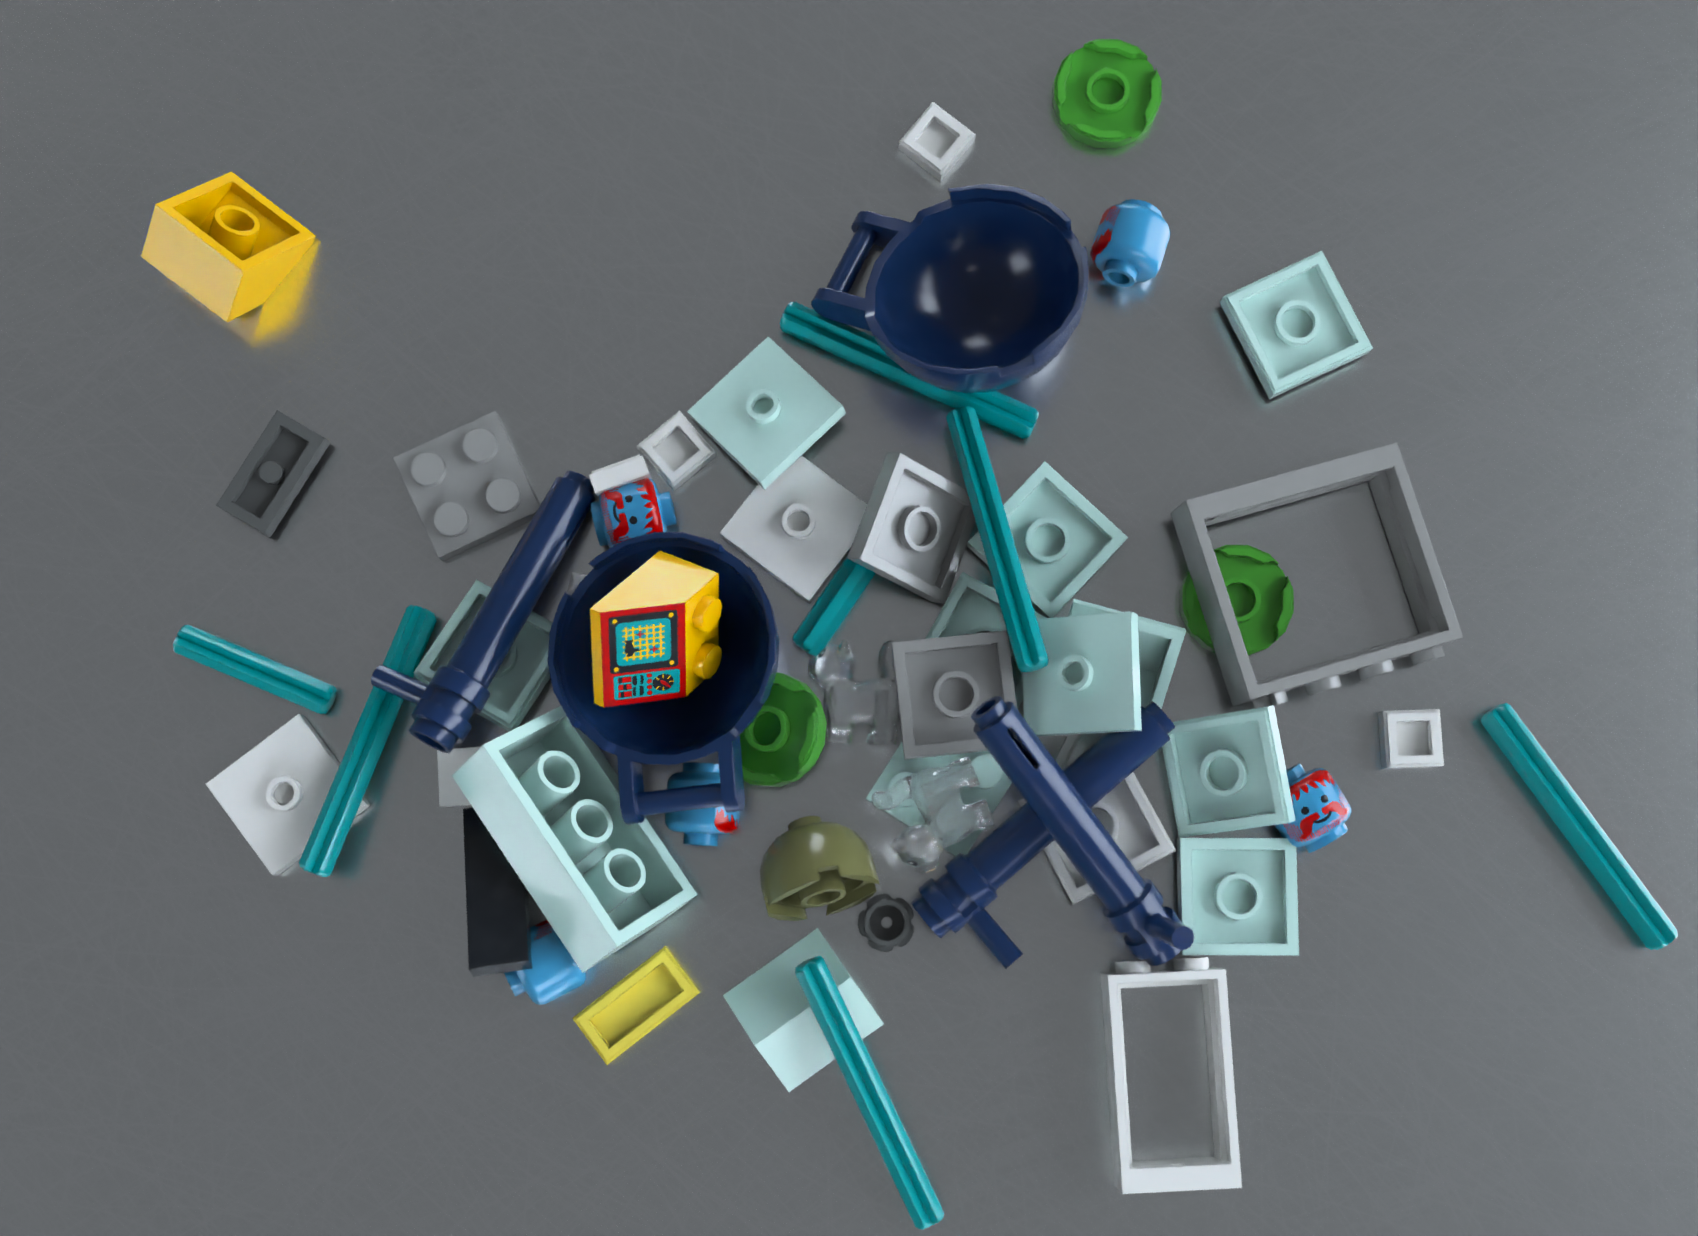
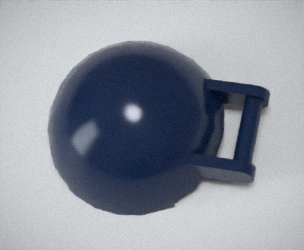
(967, 289)
(677, 727)

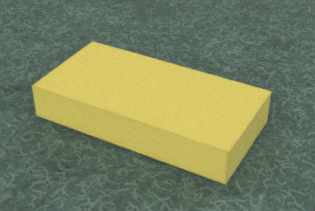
(636, 1005)

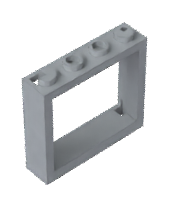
(1409, 544)

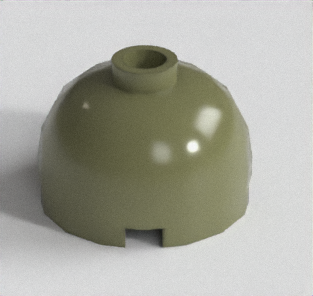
(815, 868)

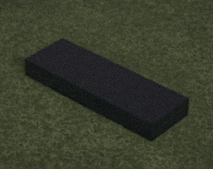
(495, 905)

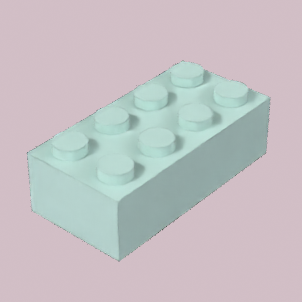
(562, 829)

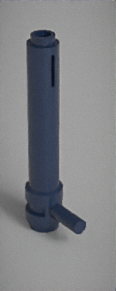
(462, 685)
(973, 878)
(1129, 900)

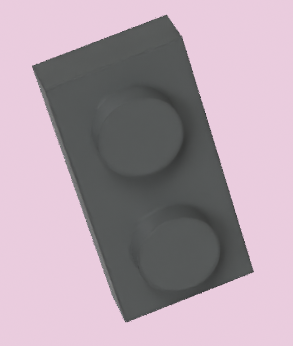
(273, 473)

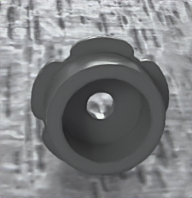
(886, 938)

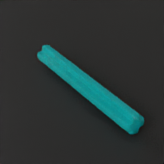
(864, 351)
(997, 540)
(365, 747)
(1579, 827)
(869, 1092)

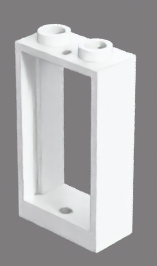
(1176, 1174)

